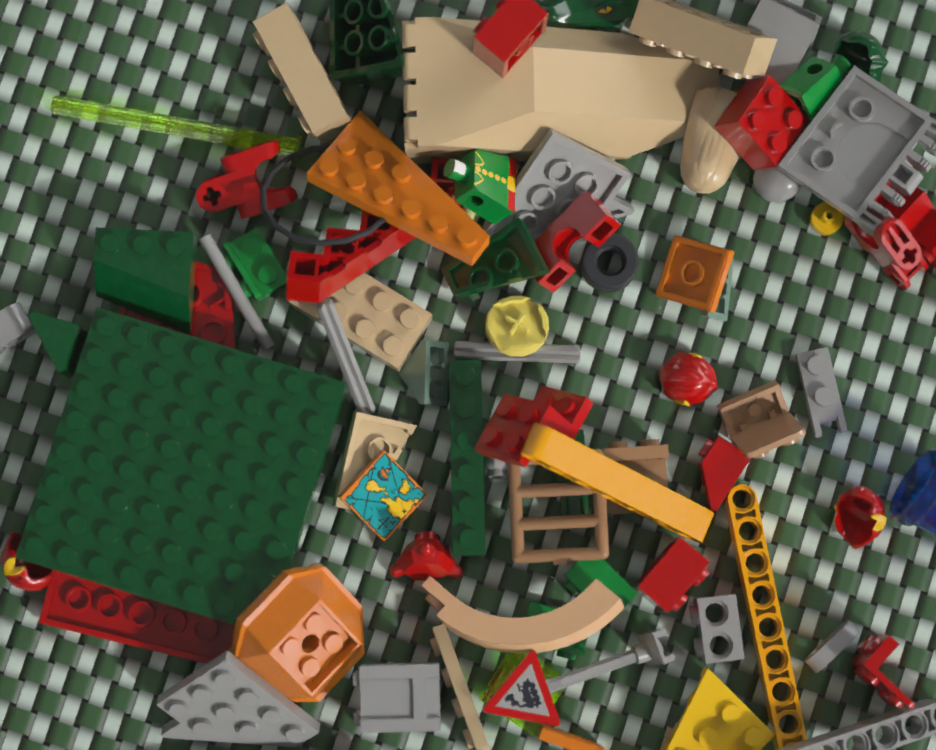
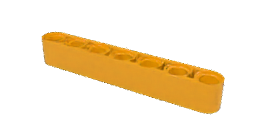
(617, 483)

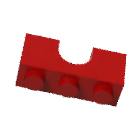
(585, 219)

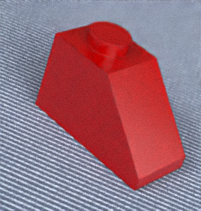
(719, 470)

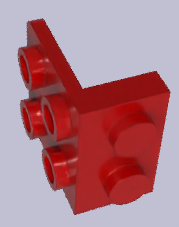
(872, 654)

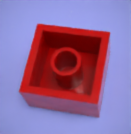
(508, 33)
(761, 122)
(672, 576)

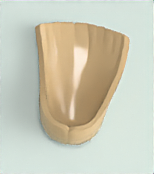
(706, 154)

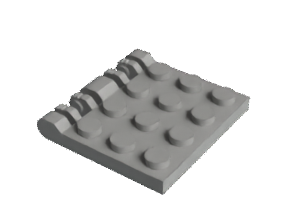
(861, 146)

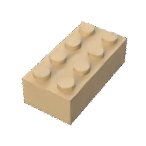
(703, 37)
(300, 68)
(375, 319)

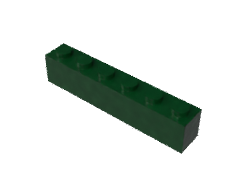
(466, 462)

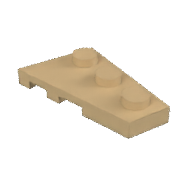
(365, 440)

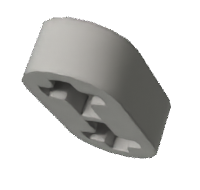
(832, 646)

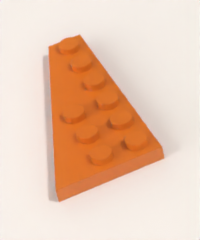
(382, 180)

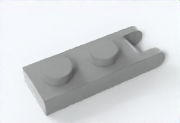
(820, 389)

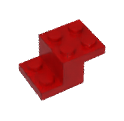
(515, 416)

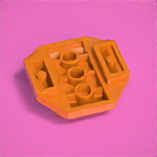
(296, 606)

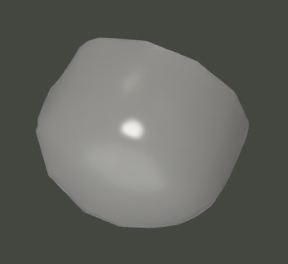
(774, 185)

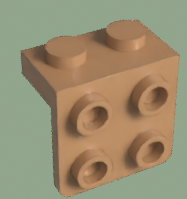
(759, 421)
(646, 459)

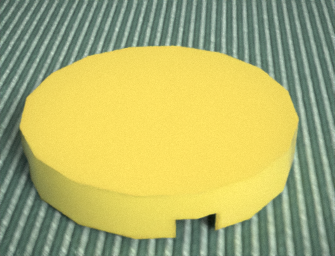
(516, 326)

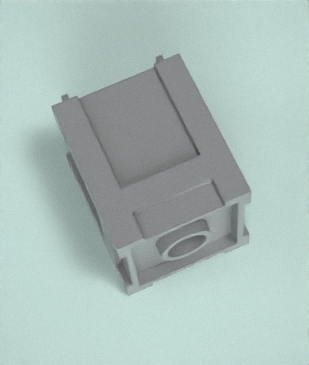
(398, 697)

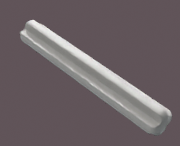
(546, 353)
(345, 356)

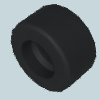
(610, 283)

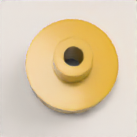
(820, 222)

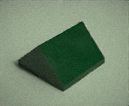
(62, 341)

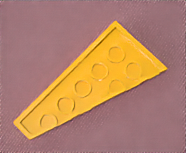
(717, 720)

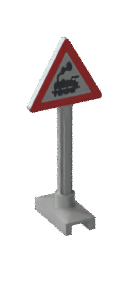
(528, 694)

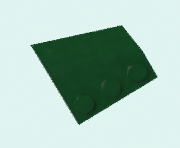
(363, 42)
(147, 272)

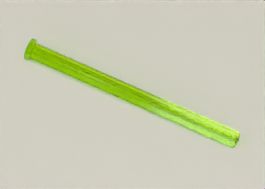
(170, 124)

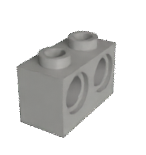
(727, 627)

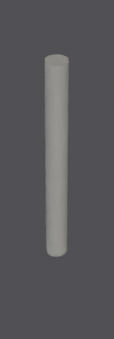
(236, 291)

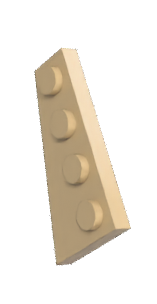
(454, 677)

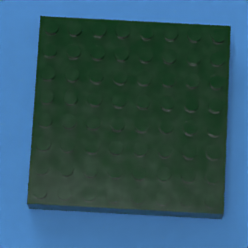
(180, 468)

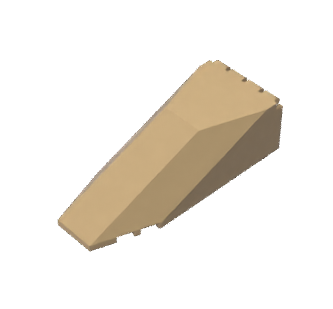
(575, 81)

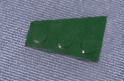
(506, 260)

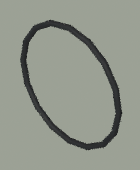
(326, 242)

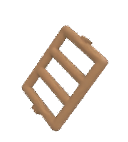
(519, 524)

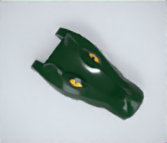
(588, 13)

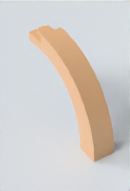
(540, 633)

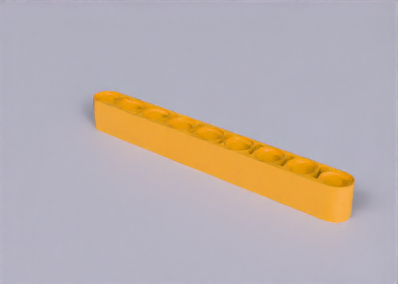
(757, 612)

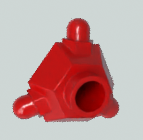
(426, 558)

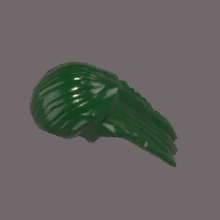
(863, 52)

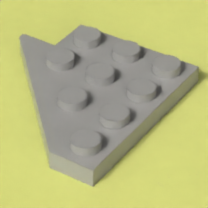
(556, 176)
(233, 706)

